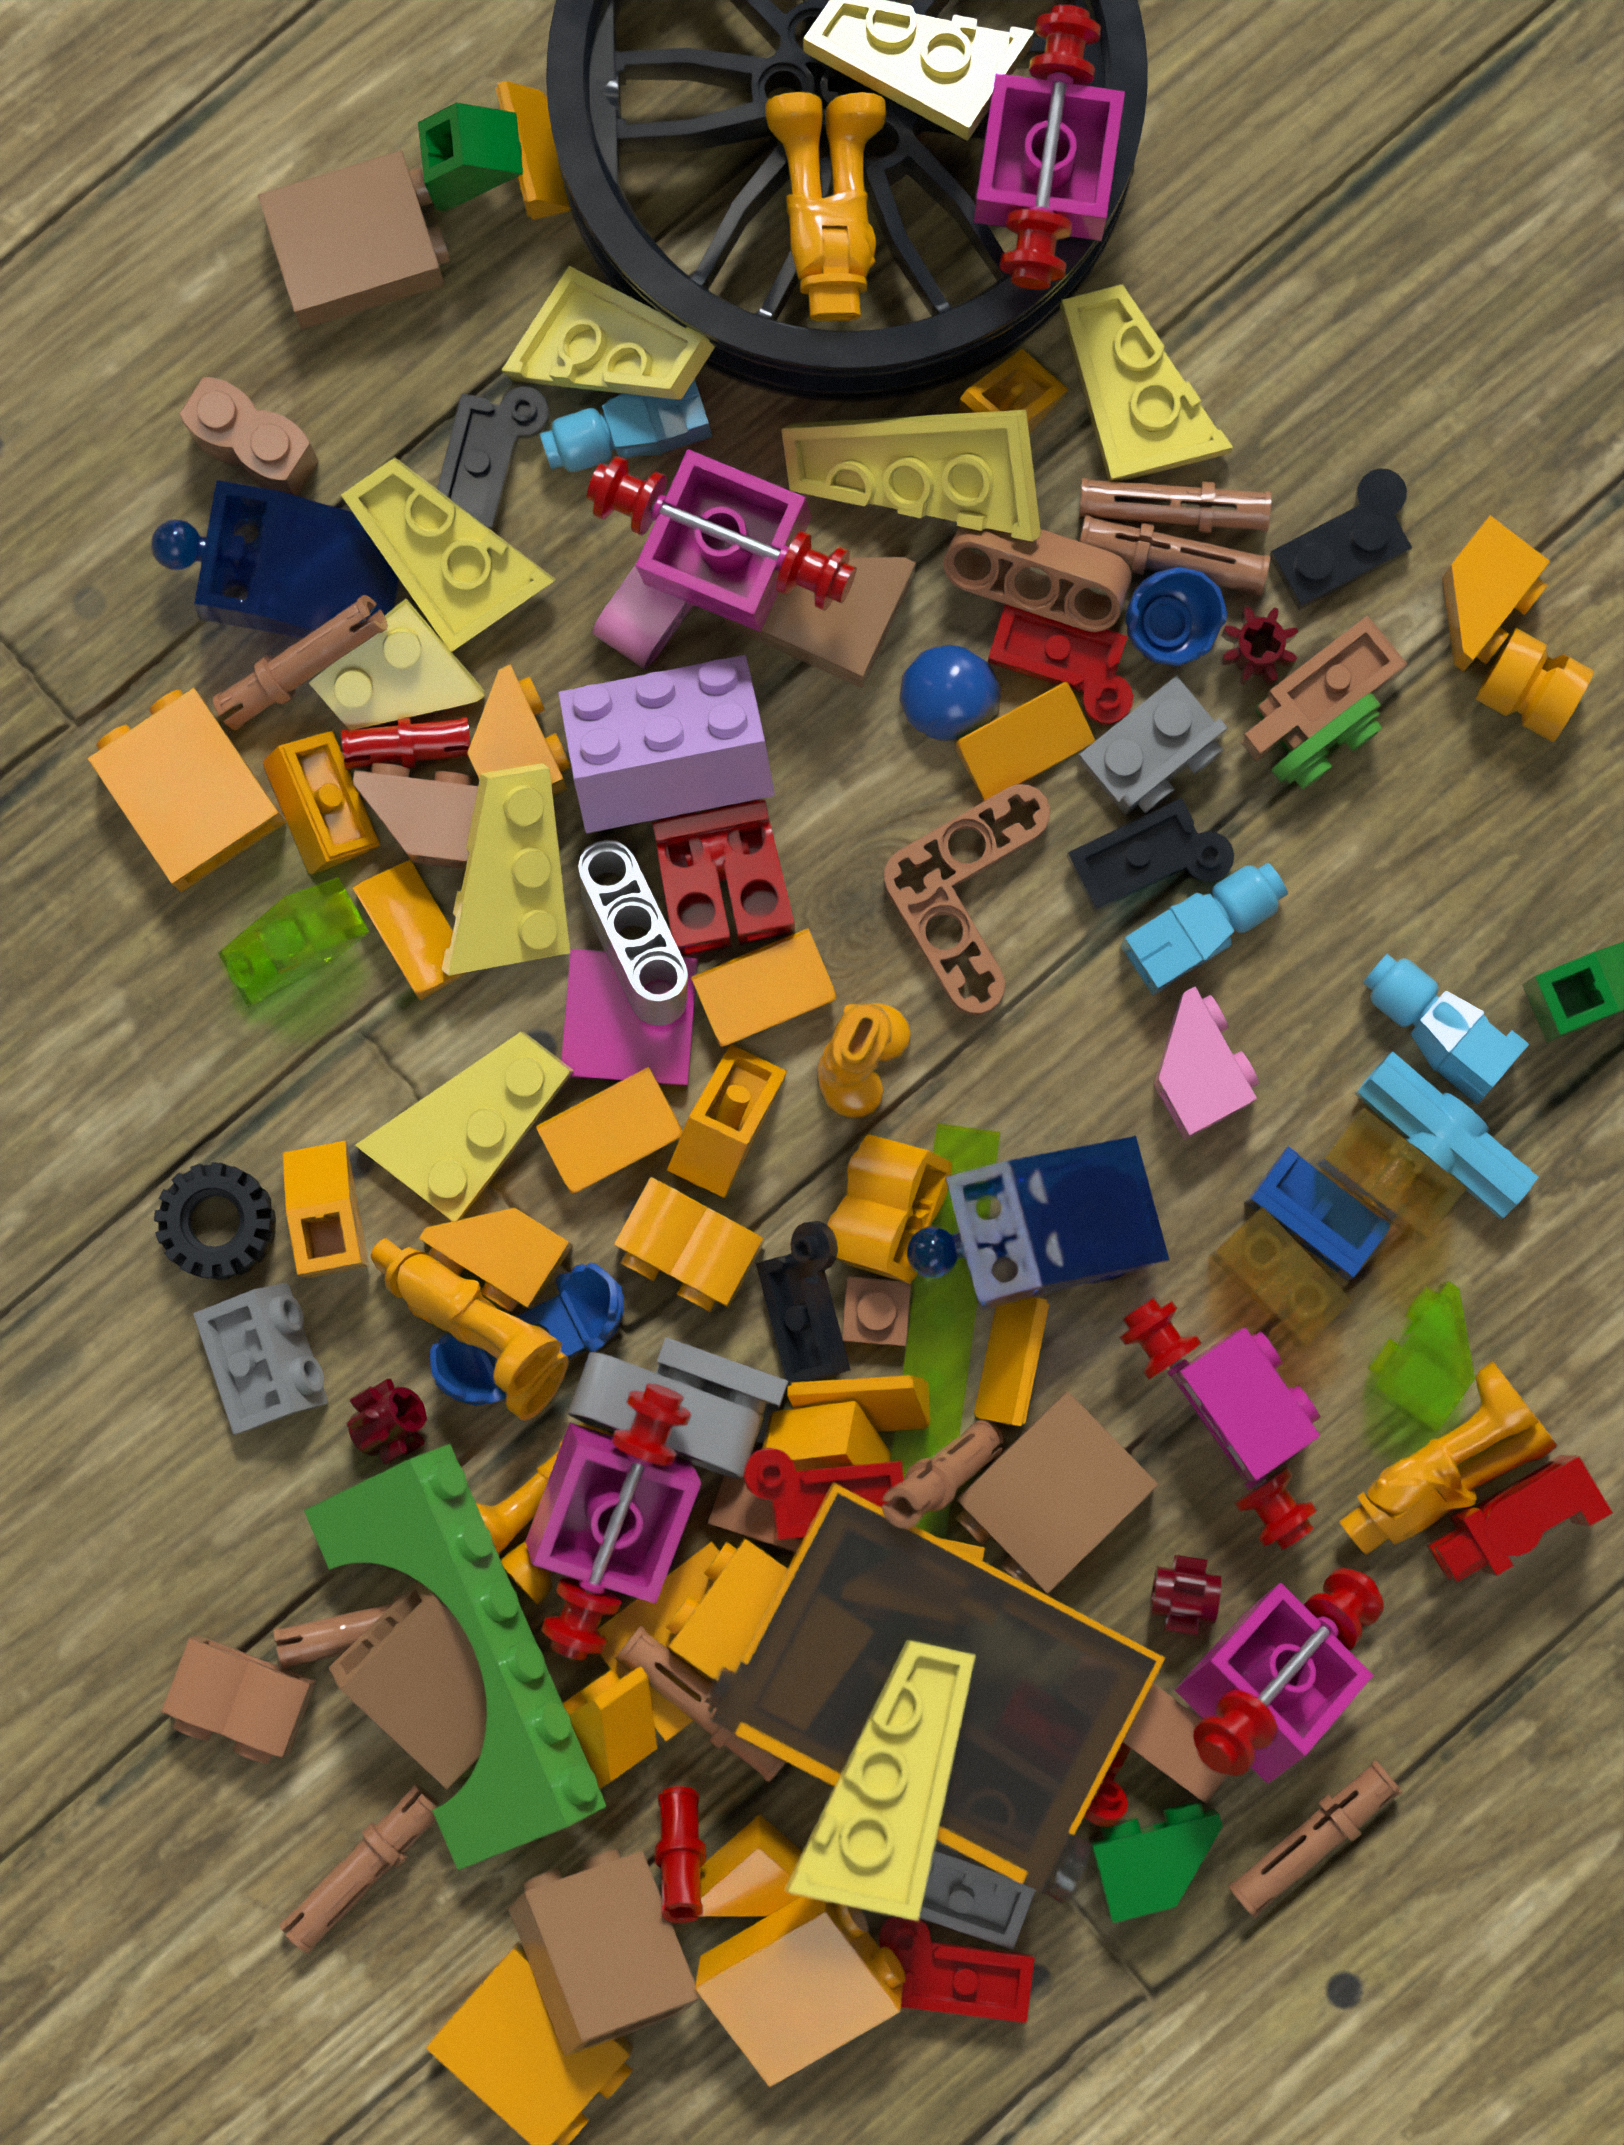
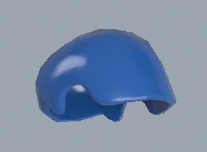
(1175, 616)
(949, 692)

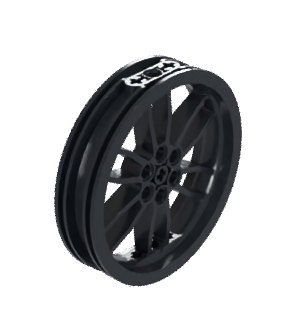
(756, 348)

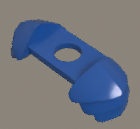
(579, 1317)

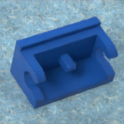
(1319, 1214)

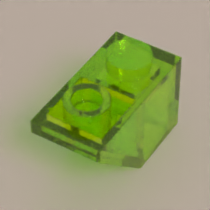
(293, 940)
(1430, 1363)

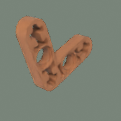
(941, 898)

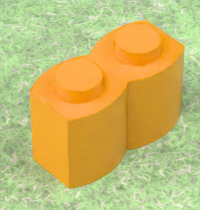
(888, 1199)
(688, 1244)

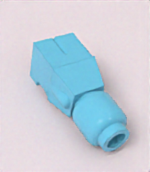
(630, 425)
(1202, 925)
(1447, 1029)

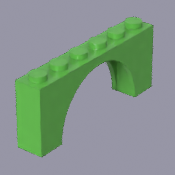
(531, 1762)

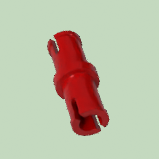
(405, 743)
(680, 1854)

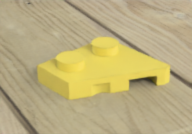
(396, 675)

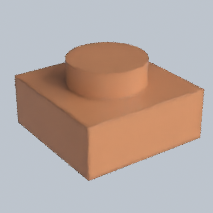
(876, 1311)

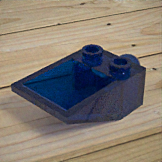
(296, 571)
(1060, 1220)

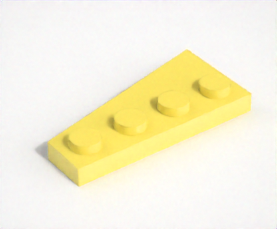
(929, 465)
(888, 1802)

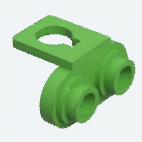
(1309, 759)

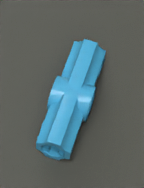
(1447, 1134)

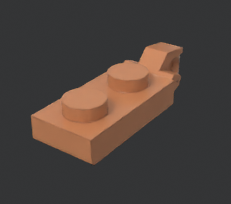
(1324, 688)

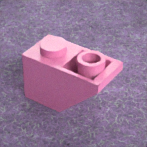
(1197, 1070)

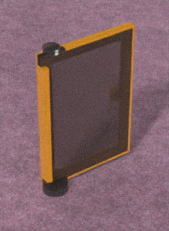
(1040, 1704)

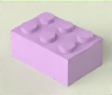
(666, 743)

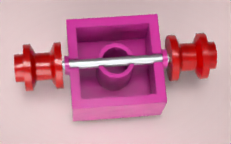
(1050, 150)
(721, 538)
(1242, 1407)
(612, 1517)
(1281, 1676)

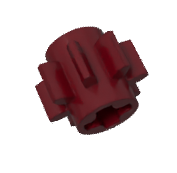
(1276, 645)
(387, 1421)
(1185, 1595)

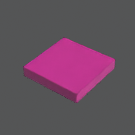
(606, 1036)

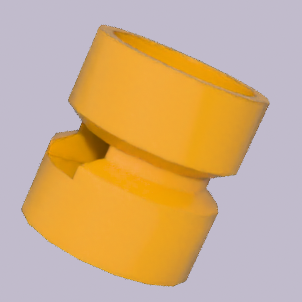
(1534, 685)

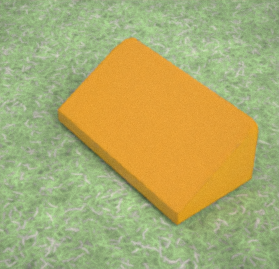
(541, 177)
(1025, 741)
(320, 802)
(409, 925)
(764, 987)
(610, 1130)
(1011, 1361)
(888, 1402)

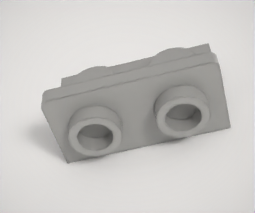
(1153, 747)
(261, 1357)
(723, 1379)
(974, 1898)

